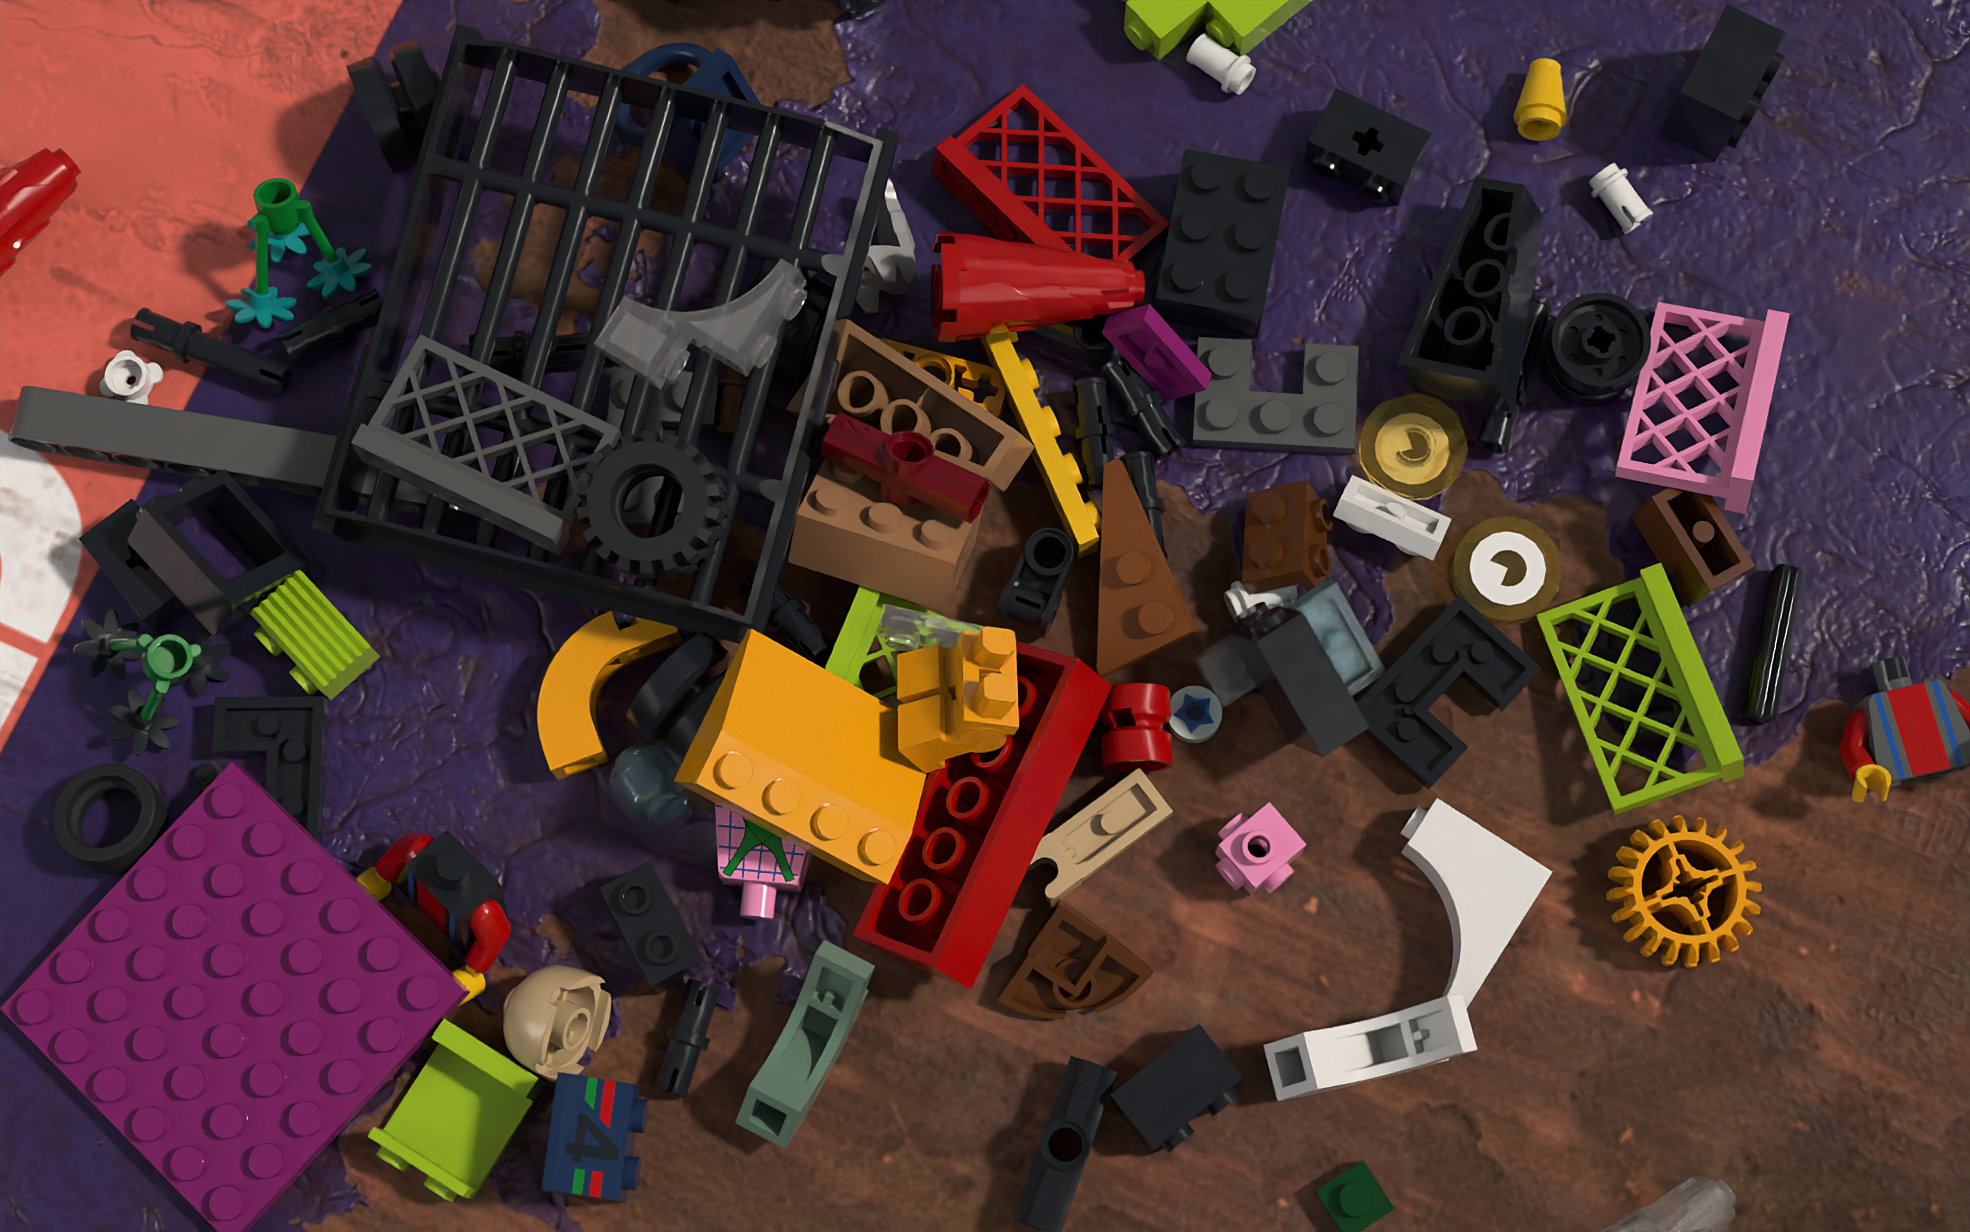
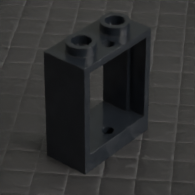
(190, 575)

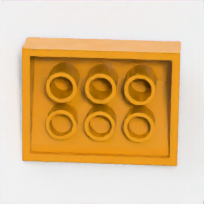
(807, 760)

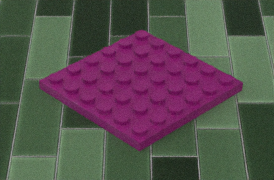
(234, 1001)

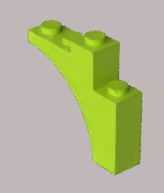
(1231, 23)

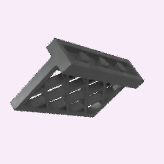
(452, 478)

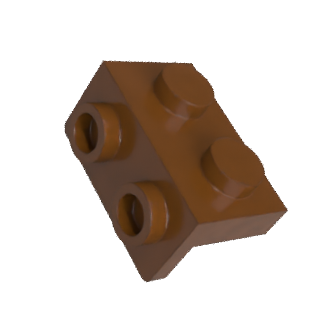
(1285, 538)

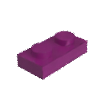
(1156, 352)

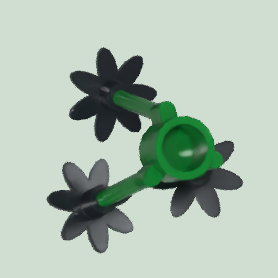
(165, 660)

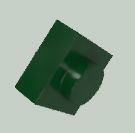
(1354, 1199)

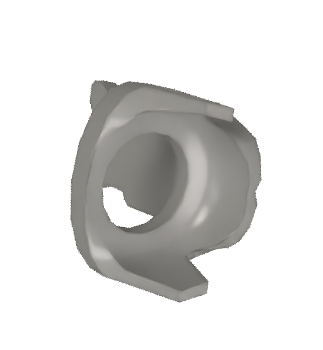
(893, 261)

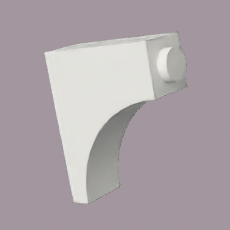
(1482, 886)

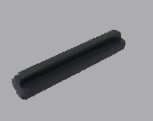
(1774, 643)

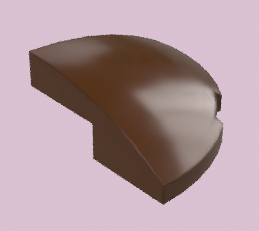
(1072, 968)

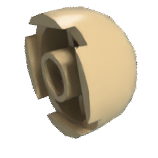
(555, 1019)

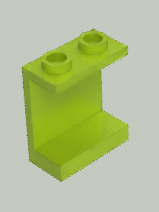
(458, 1114)

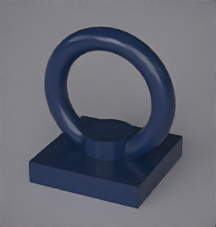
(716, 74)

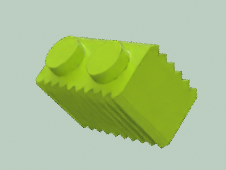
(313, 635)

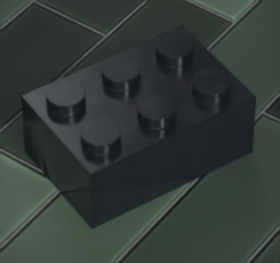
(1221, 243)

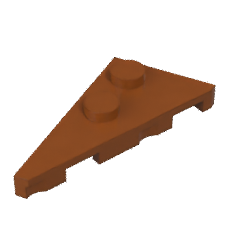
(1137, 592)

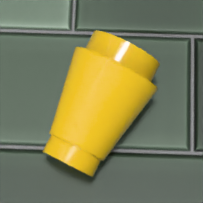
(1541, 102)

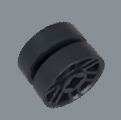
(1595, 349)

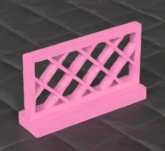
(1745, 421)

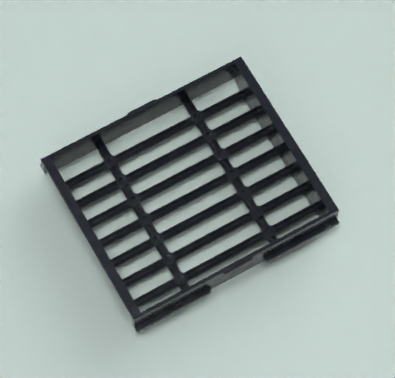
(426, 198)

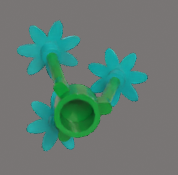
(279, 227)

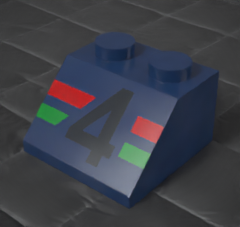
(594, 1138)

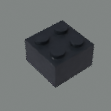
(1725, 84)

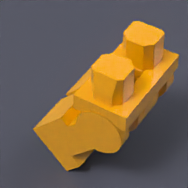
(957, 697)

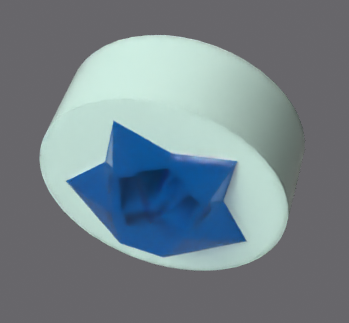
(1195, 714)

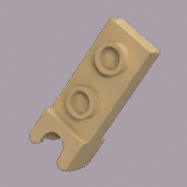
(1100, 833)

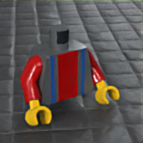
(1904, 732)

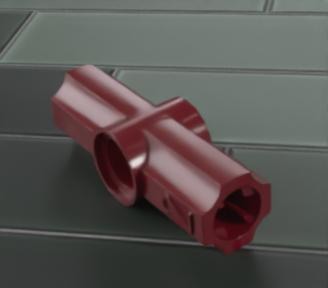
(905, 467)

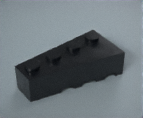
(1479, 301)

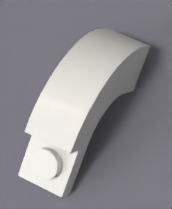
(1370, 1048)

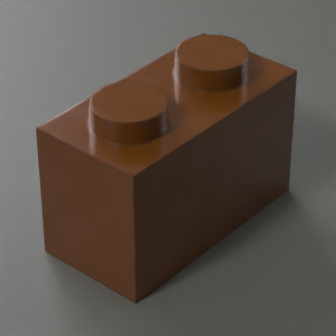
(1692, 543)

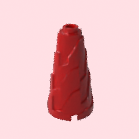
(29, 197)
(1022, 286)

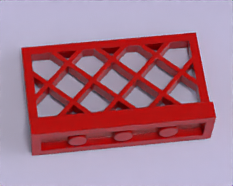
(1011, 215)

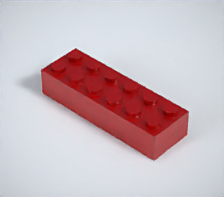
(983, 826)

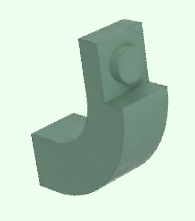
(808, 1045)

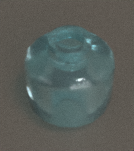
(646, 786)

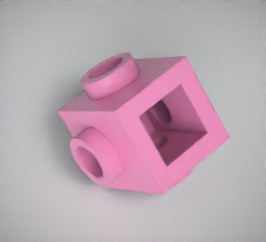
(1270, 835)

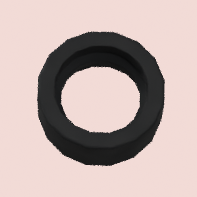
(87, 789)

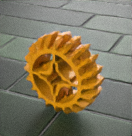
(1727, 873)

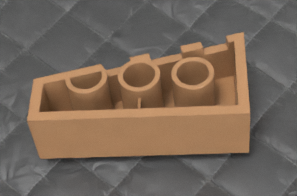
(898, 395)

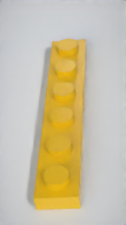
(1040, 429)

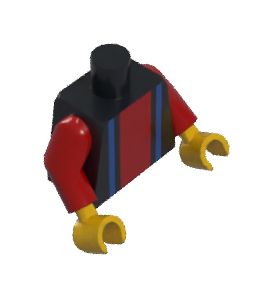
(452, 894)

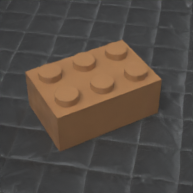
(881, 545)

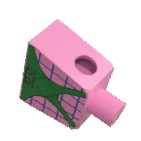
(758, 863)

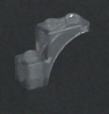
(737, 333)

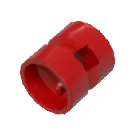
(1135, 728)

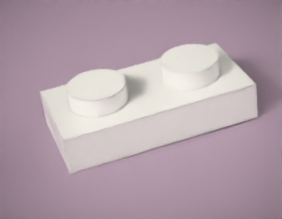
(1392, 517)

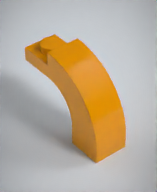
(575, 682)

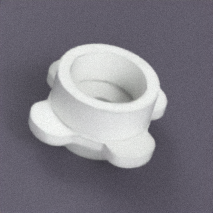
(120, 369)

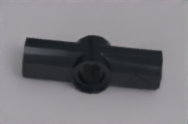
(1075, 1109)

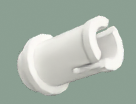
(1221, 64)
(1620, 197)
(1239, 599)

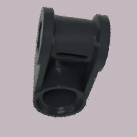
(1036, 592)

